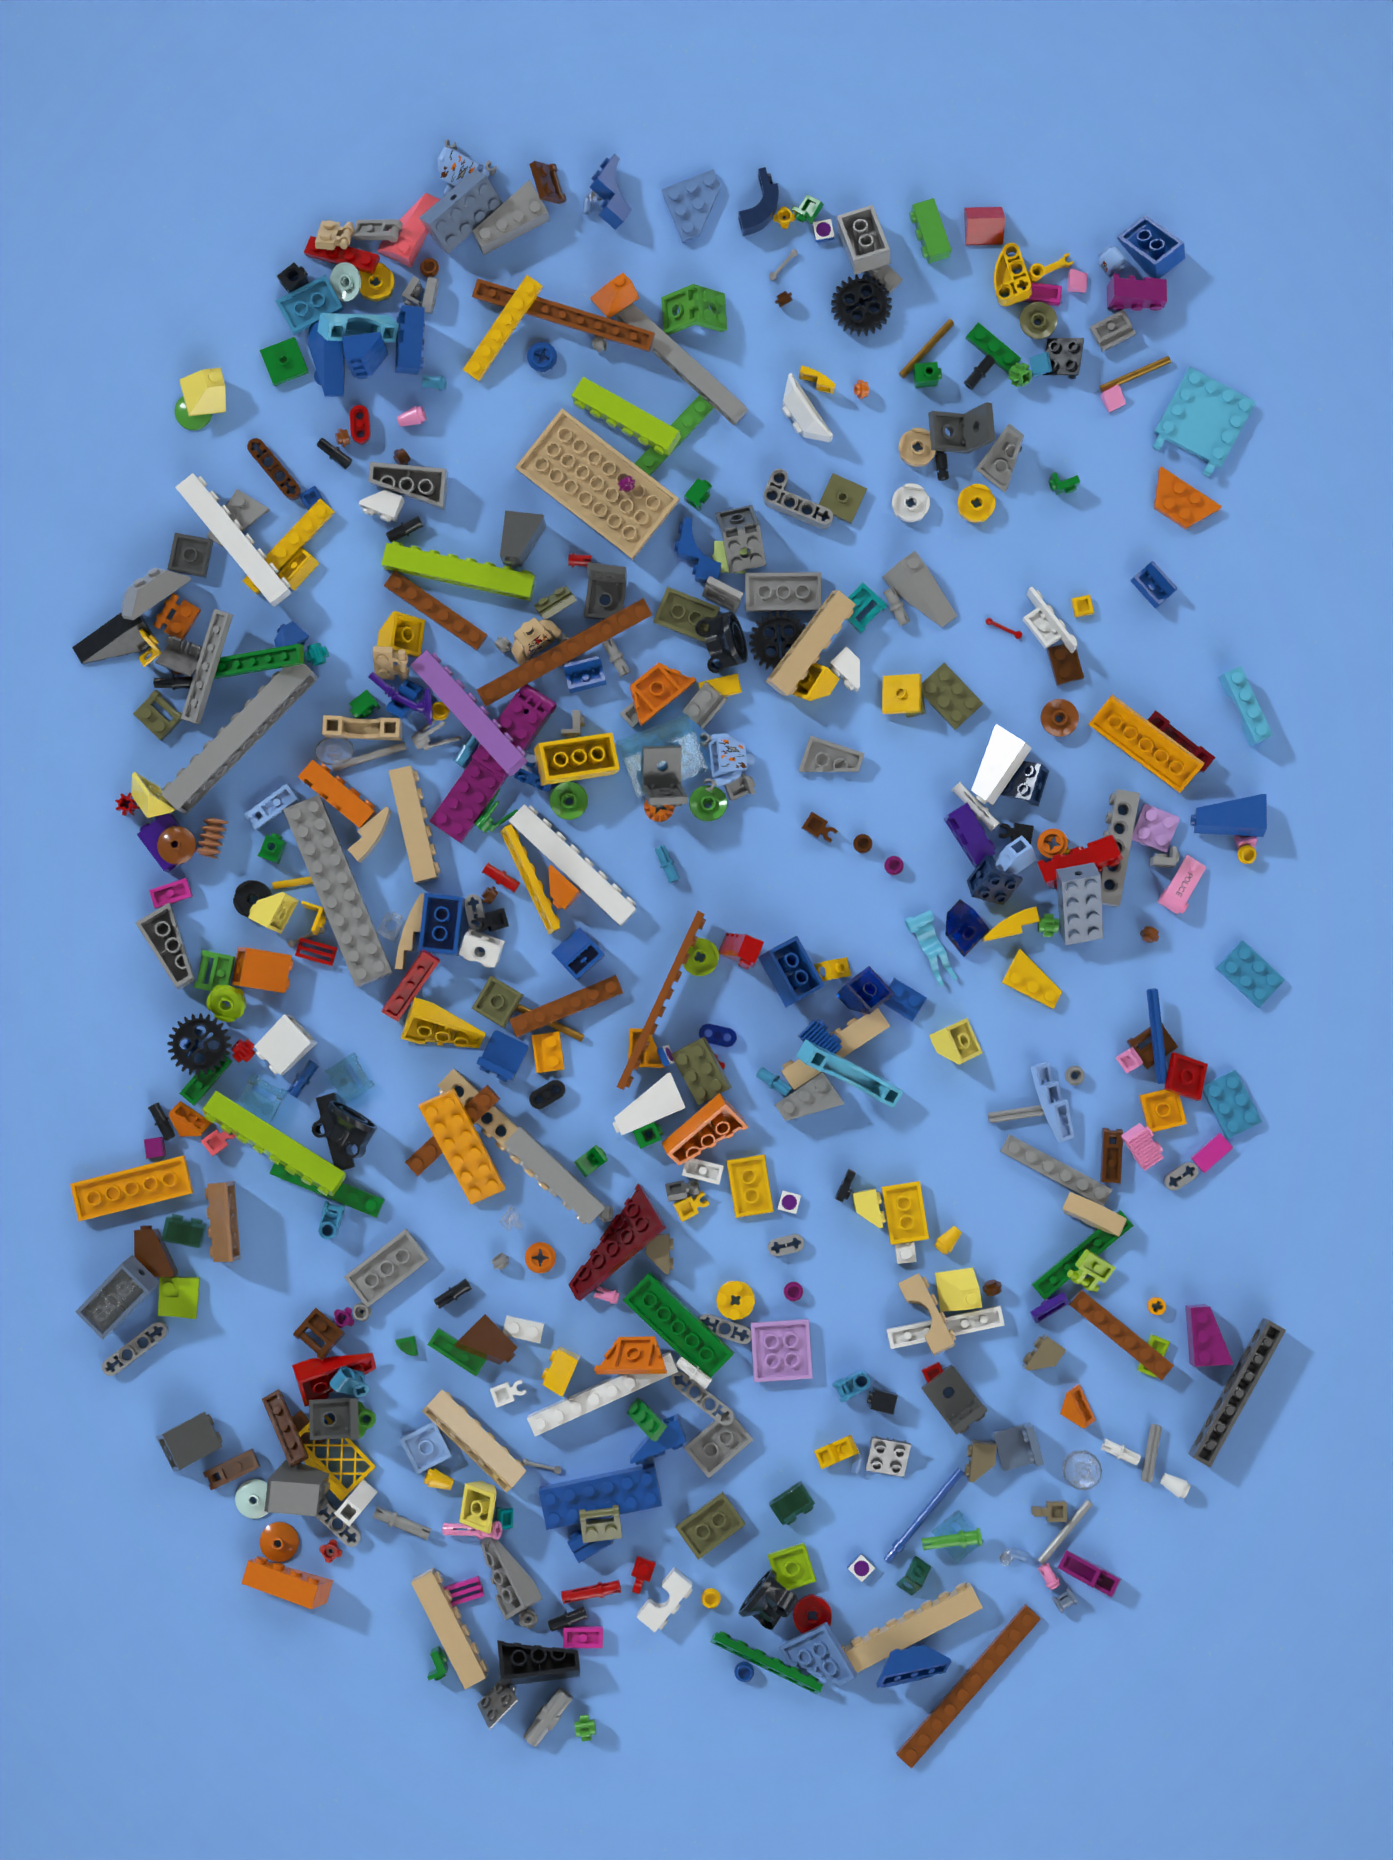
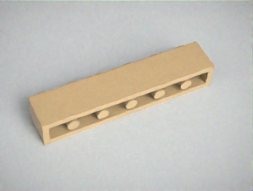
(810, 643)
(413, 824)
(852, 1037)
(474, 1440)
(450, 1628)

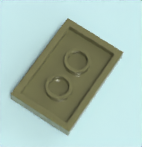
(682, 612)
(949, 696)
(701, 1070)
(710, 1525)

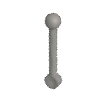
(772, 276)
(291, 943)
(557, 1469)

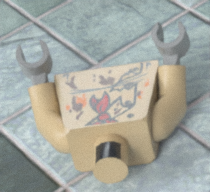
(534, 637)

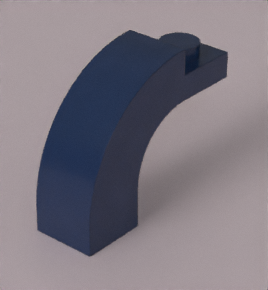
(758, 217)

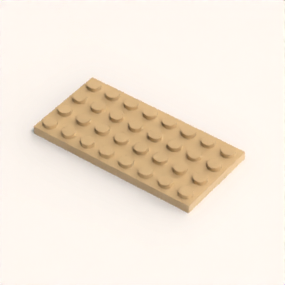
(584, 478)

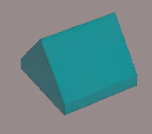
(505, 1517)

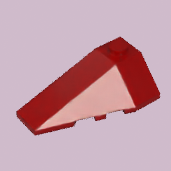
(315, 1374)

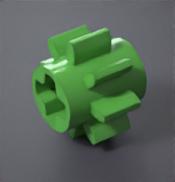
(1020, 374)
(1048, 925)
(585, 1728)

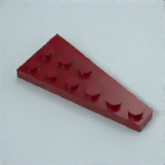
(621, 1241)

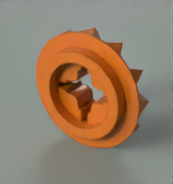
(661, 815)
(1048, 836)
(533, 1264)

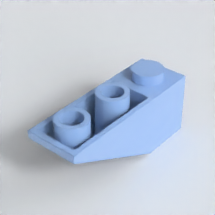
(1015, 856)

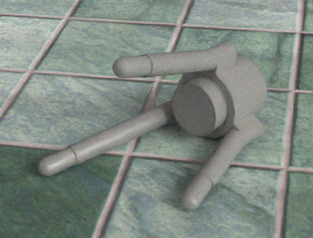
(422, 737)

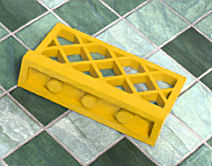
(336, 1485)

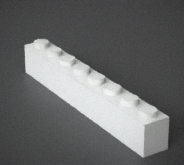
(234, 541)
(572, 865)
(595, 1397)

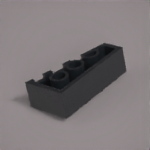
(535, 1663)

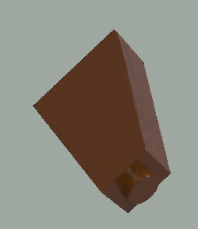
(153, 1252)
(487, 1342)

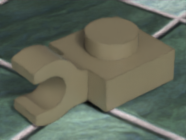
(1054, 1511)

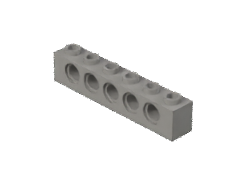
(1129, 801)

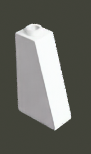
(999, 764)
(652, 1105)

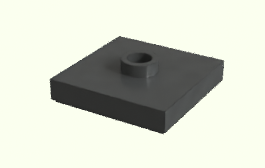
(190, 555)

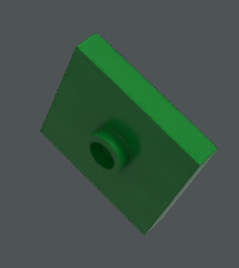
(284, 361)

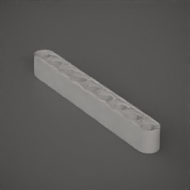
(686, 366)

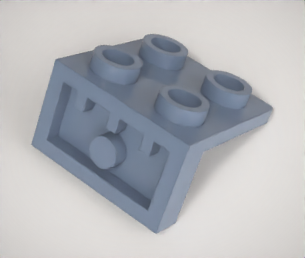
(1018, 1447)

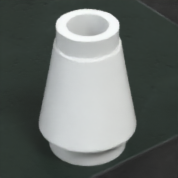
(1176, 1485)

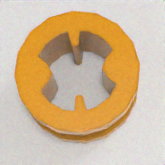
(1154, 1300)

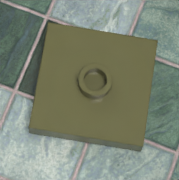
(842, 497)
(497, 1001)

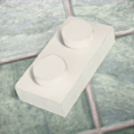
(703, 1170)
(523, 1329)

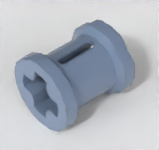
(1064, 1600)

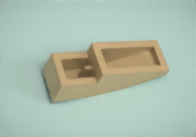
(371, 834)
(1094, 1214)

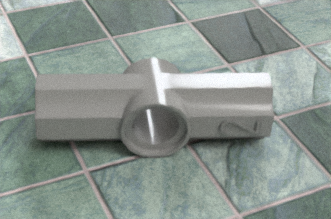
(547, 1717)

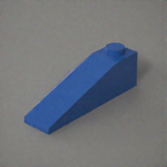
(328, 361)

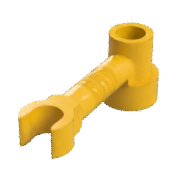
(1038, 270)

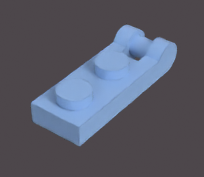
(271, 806)

